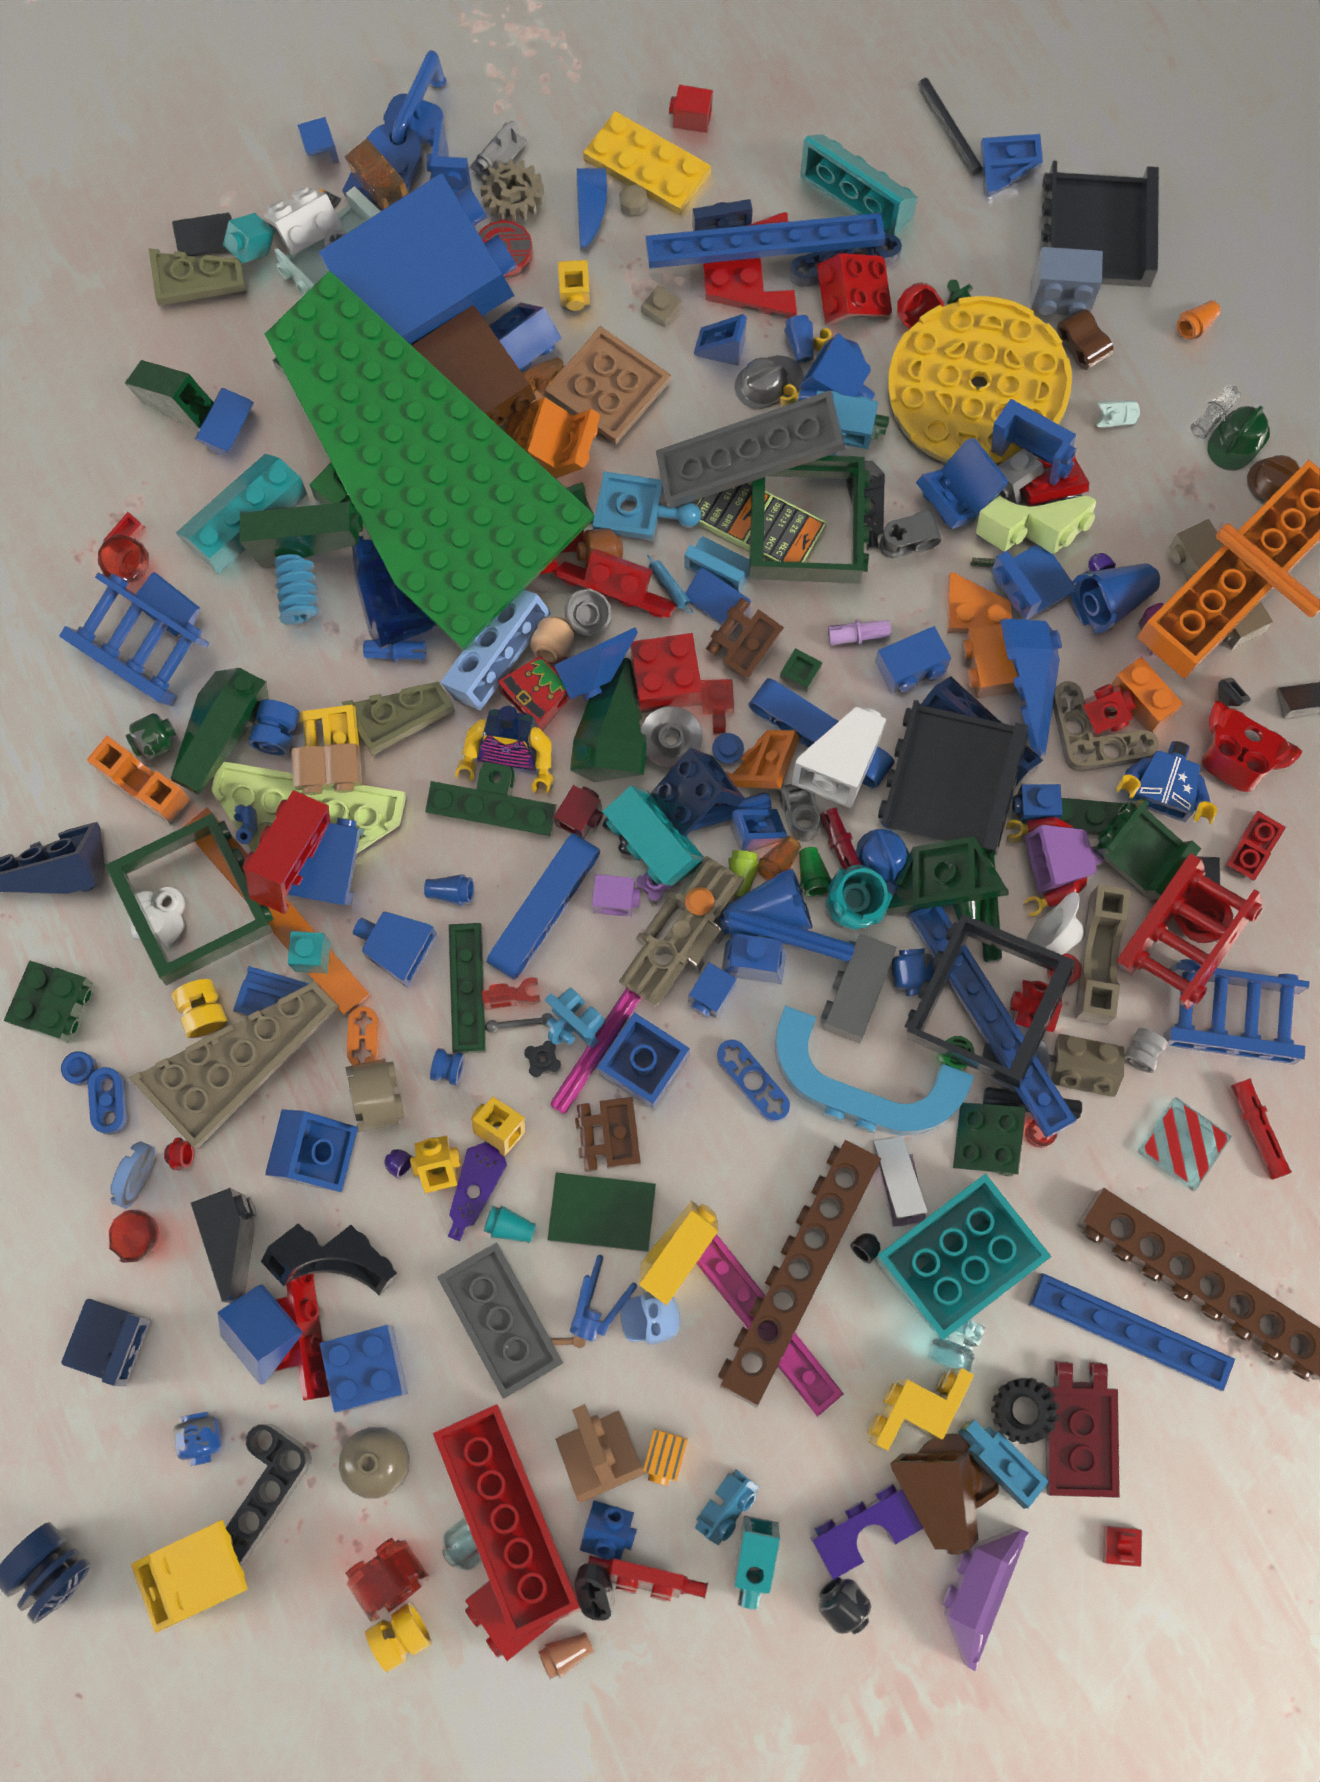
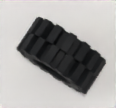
(1004, 1410)

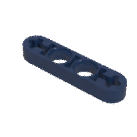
(809, 260)

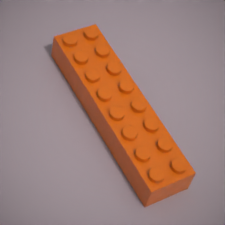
(1228, 588)

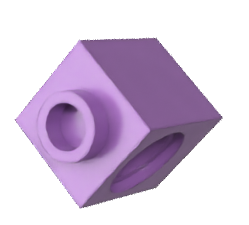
(615, 895)

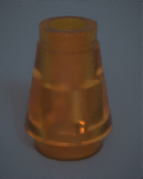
(779, 858)

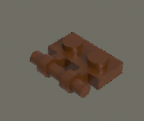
(751, 644)
(619, 1134)

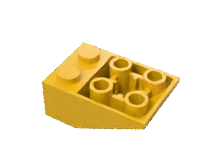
(189, 1576)

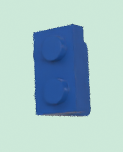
(453, 168)
(963, 485)
(1032, 580)

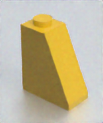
(678, 1251)

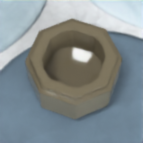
(633, 199)

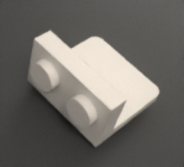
(303, 218)

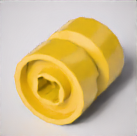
(199, 1008)
(396, 1638)

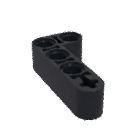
(256, 1499)

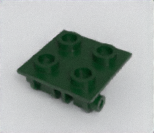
(989, 1138)

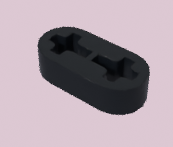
(594, 1591)

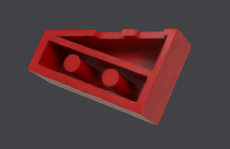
(284, 850)

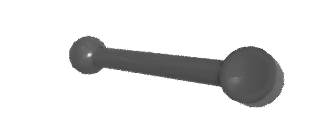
(492, 1025)

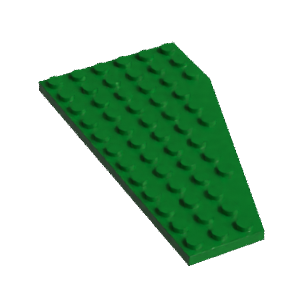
(436, 480)

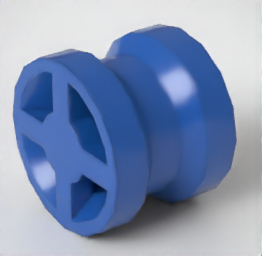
(447, 1066)

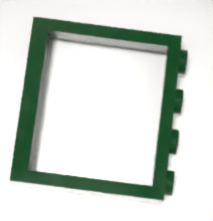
(827, 467)
(212, 951)

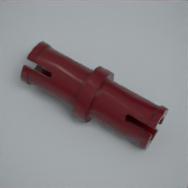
(839, 838)

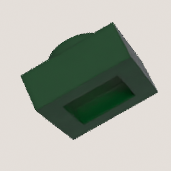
(801, 670)

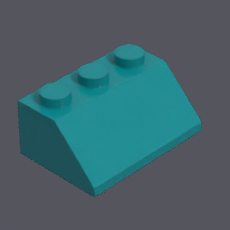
(652, 836)

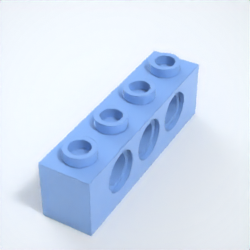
(494, 651)

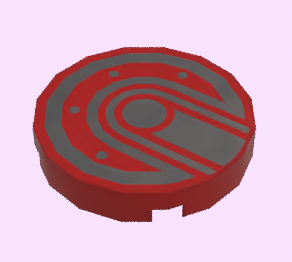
(514, 238)

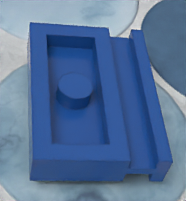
(262, 990)

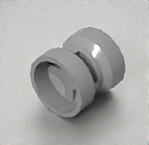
(1145, 1050)

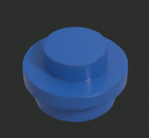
(728, 748)

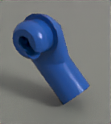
(249, 828)

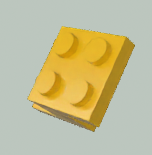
(919, 1407)

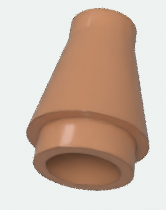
(565, 1654)

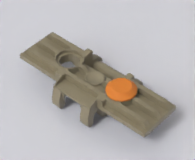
(690, 936)

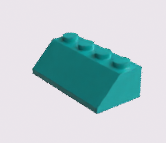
(856, 183)
(216, 528)

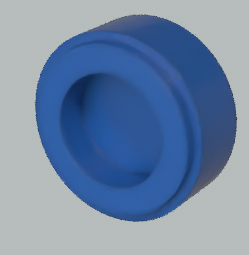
(78, 1067)

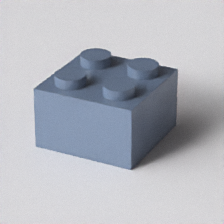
(1065, 280)

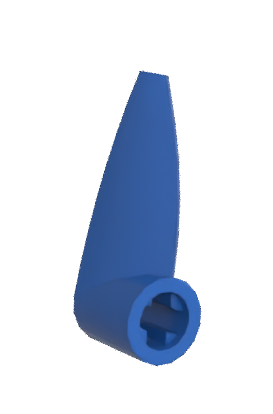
(591, 202)

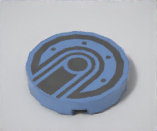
(132, 1175)

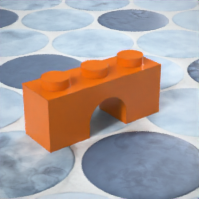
(137, 780)

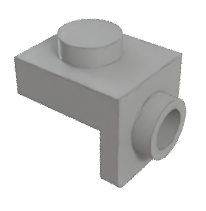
(1019, 471)

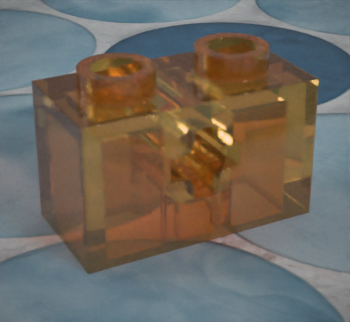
(376, 174)

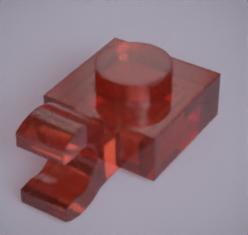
(717, 700)
(504, 996)

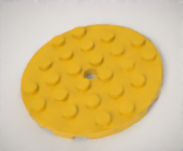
(970, 339)

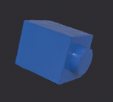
(711, 991)

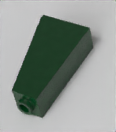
(299, 531)

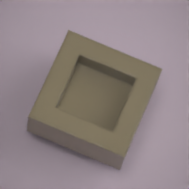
(661, 306)

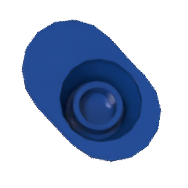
(883, 853)

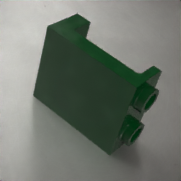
(1143, 849)

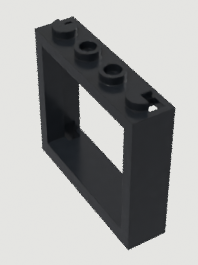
(943, 965)

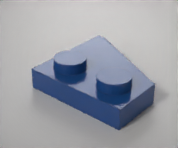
(1009, 159)

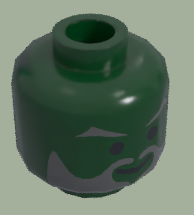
(151, 736)

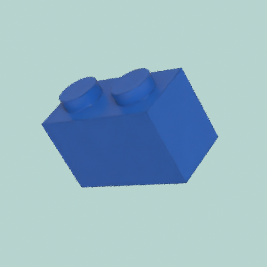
(913, 660)

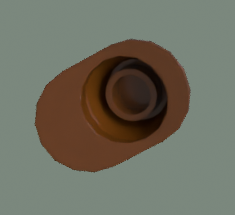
(1270, 475)

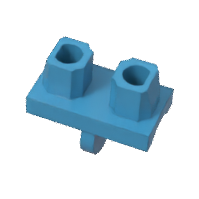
(564, 1008)

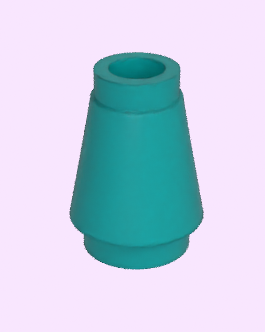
(508, 1225)

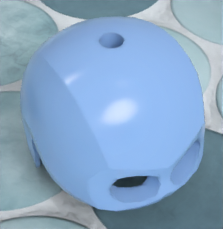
(649, 1319)

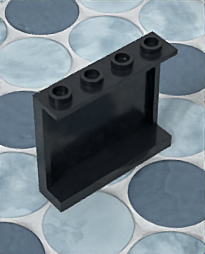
(1106, 216)
(953, 776)

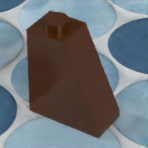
(941, 1497)

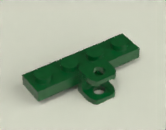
(492, 802)

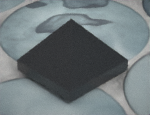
(1231, 693)

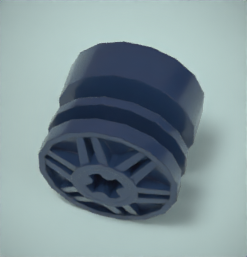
(42, 1573)

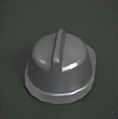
(764, 379)

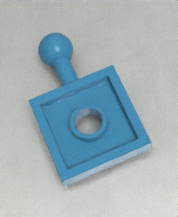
(643, 519)

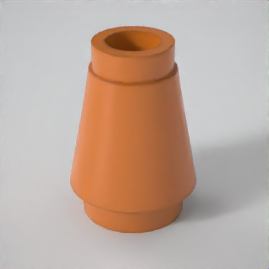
(1197, 320)

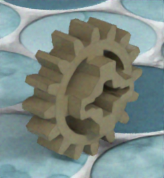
(512, 190)

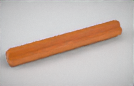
(1269, 570)

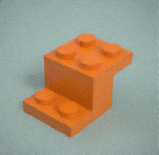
(554, 436)

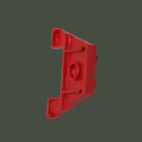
(741, 283)

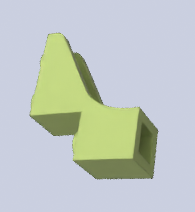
(1046, 525)

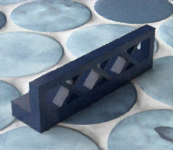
(967, 705)

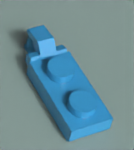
(1004, 1463)

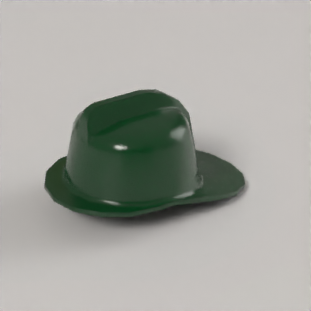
(1239, 438)

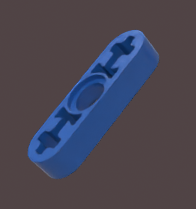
(743, 1056)

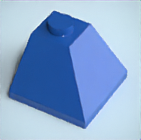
(595, 666)

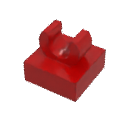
(1122, 1546)

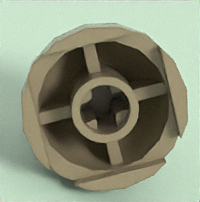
(374, 1462)

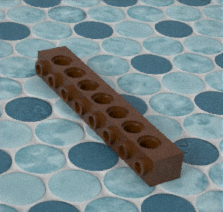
(861, 1167)
(1196, 1265)

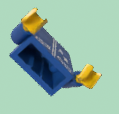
(836, 368)
(1170, 785)

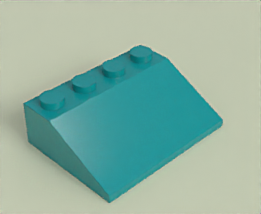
(962, 1257)

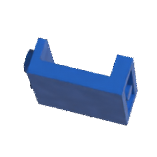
(1037, 435)
(330, 871)

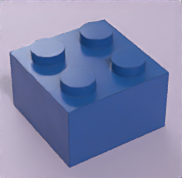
(643, 1060)
(363, 1368)

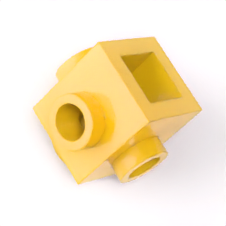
(435, 1163)

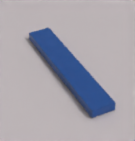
(1132, 1332)

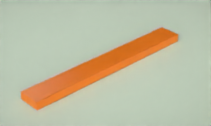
(339, 981)

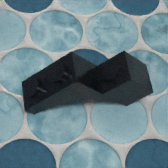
(346, 1254)

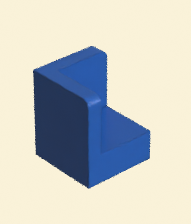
(317, 138)

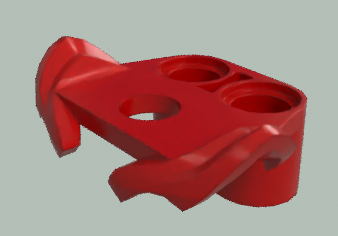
(1238, 758)

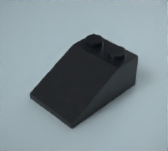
(227, 1236)

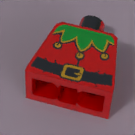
(535, 690)

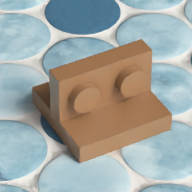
(598, 1454)

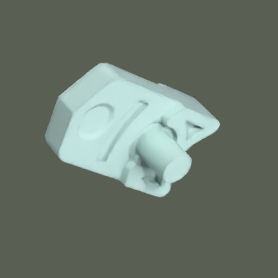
(1117, 413)

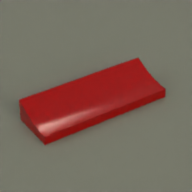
(506, 1522)

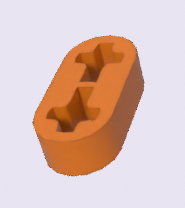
(355, 1036)

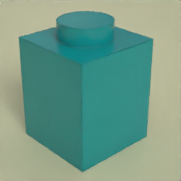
(248, 237)
(309, 952)

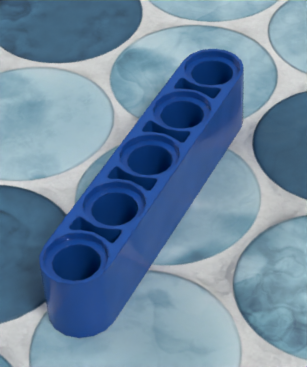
(792, 712)
(543, 906)

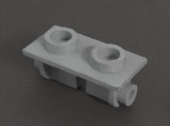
(501, 148)

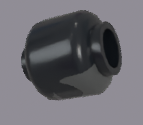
(844, 1606)

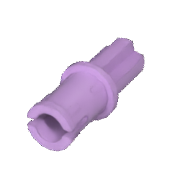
(858, 631)

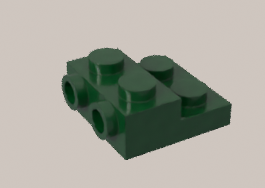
(49, 1001)

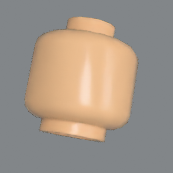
(552, 639)

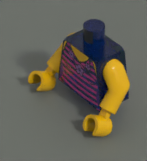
(510, 741)

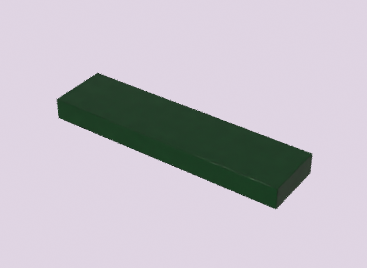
(467, 988)

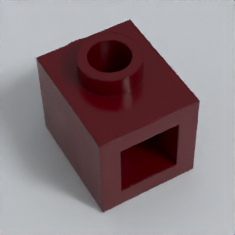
(579, 811)

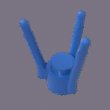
(587, 1320)

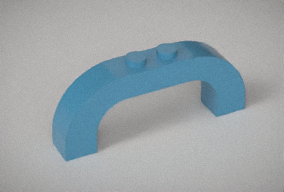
(848, 1102)

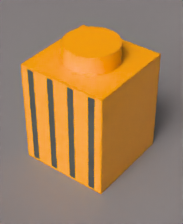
(664, 1457)

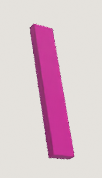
(740, 1293)

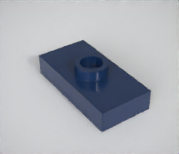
(722, 215)

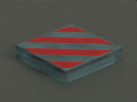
(1184, 1144)

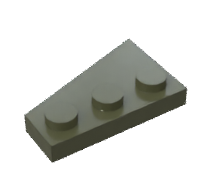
(190, 278)
(396, 716)

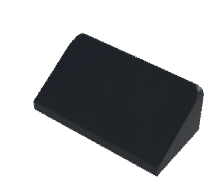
(201, 234)
(1300, 700)

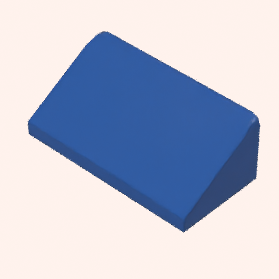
(224, 421)
(713, 596)
(169, 600)

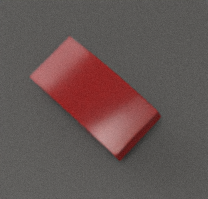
(1255, 845)

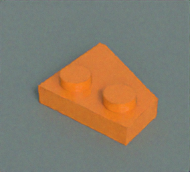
(973, 606)

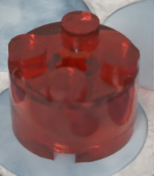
(386, 1578)

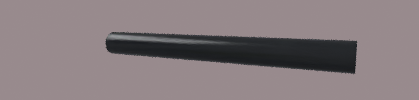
(950, 126)

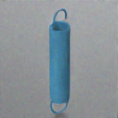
(669, 584)

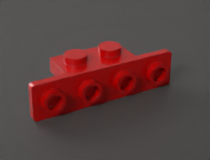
(619, 580)
(306, 1352)

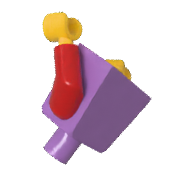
(1058, 858)

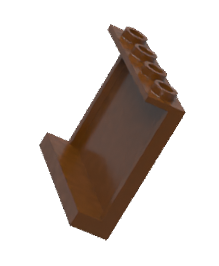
(477, 365)

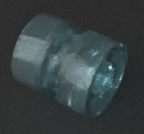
(956, 1355)

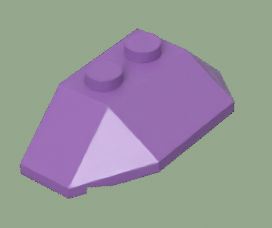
(980, 1591)

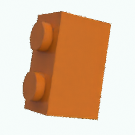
(989, 665)
(1152, 697)

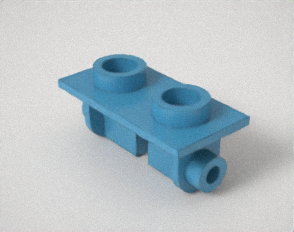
(738, 1495)

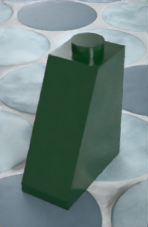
(170, 393)

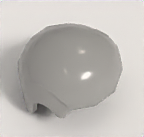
(587, 612)

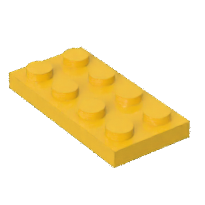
(648, 160)

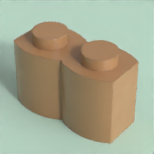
(326, 767)

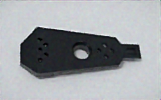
(876, 495)

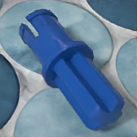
(399, 651)

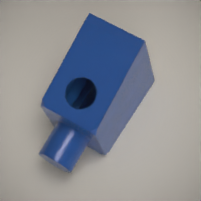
(395, 944)
(754, 958)

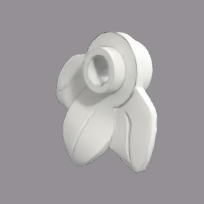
(165, 920)

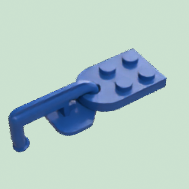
(407, 126)

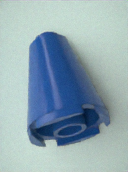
(1113, 593)
(774, 899)

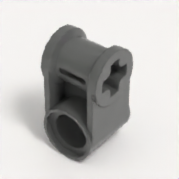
(910, 535)
(798, 805)

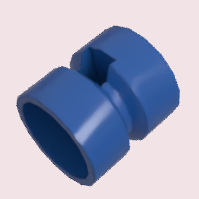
(273, 727)

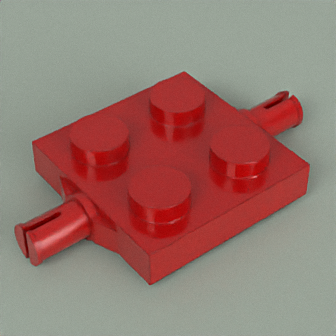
(661, 1583)

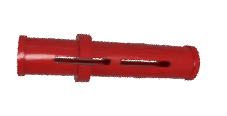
(1260, 1128)

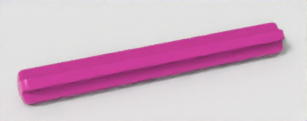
(592, 1056)

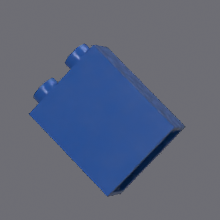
(423, 260)

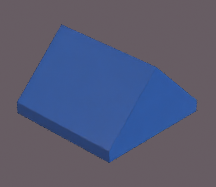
(258, 1331)

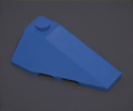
(1035, 656)

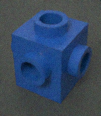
(608, 1531)

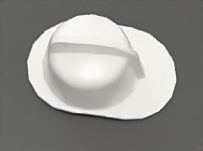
(1059, 928)

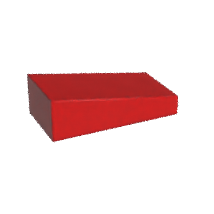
(127, 526)

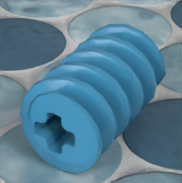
(295, 589)

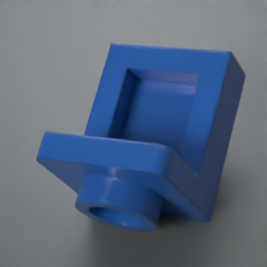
(1037, 802)

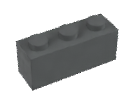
(858, 988)

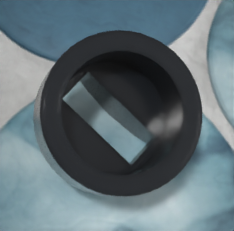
(866, 1247)

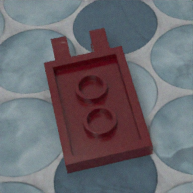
(1085, 1442)

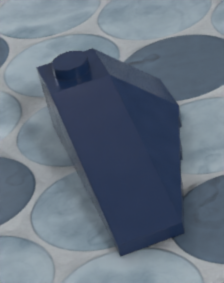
(59, 867)

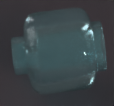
(460, 1547)

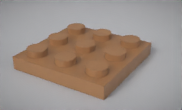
(609, 380)

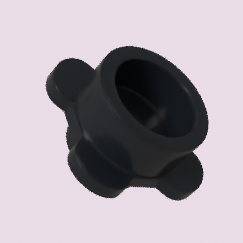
(537, 1067)

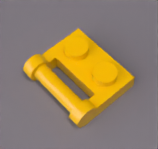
(338, 725)

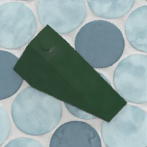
(216, 725)
(609, 733)

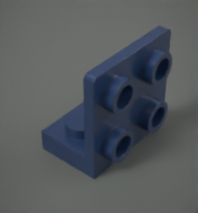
(693, 789)
(105, 1342)

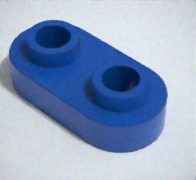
(106, 1102)

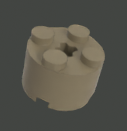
(373, 1094)

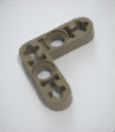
(1085, 741)

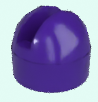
(1100, 562)
(398, 1163)

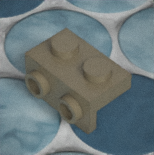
(1088, 1065)

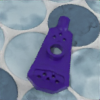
(478, 1175)

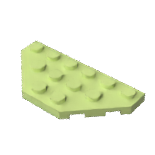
(372, 807)

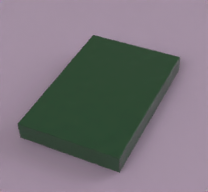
(601, 1212)

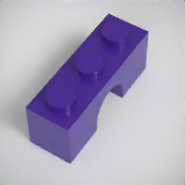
(838, 1541)

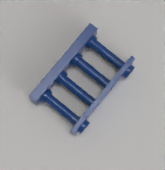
(108, 653)
(1248, 1043)

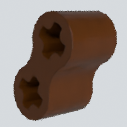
(1085, 339)

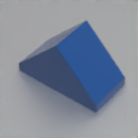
(722, 340)
(757, 828)

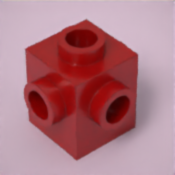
(1105, 718)
(1027, 1002)

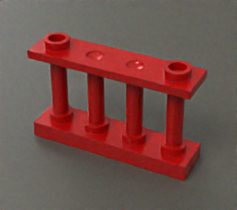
(1172, 903)

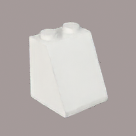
(841, 757)

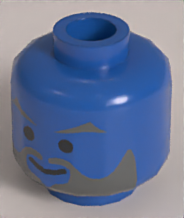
(912, 969)
(197, 1438)

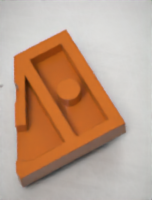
(766, 761)

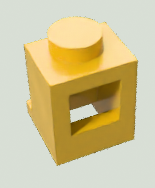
(574, 284)
(493, 1114)

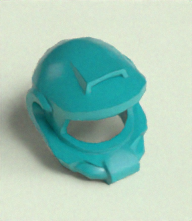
(857, 897)

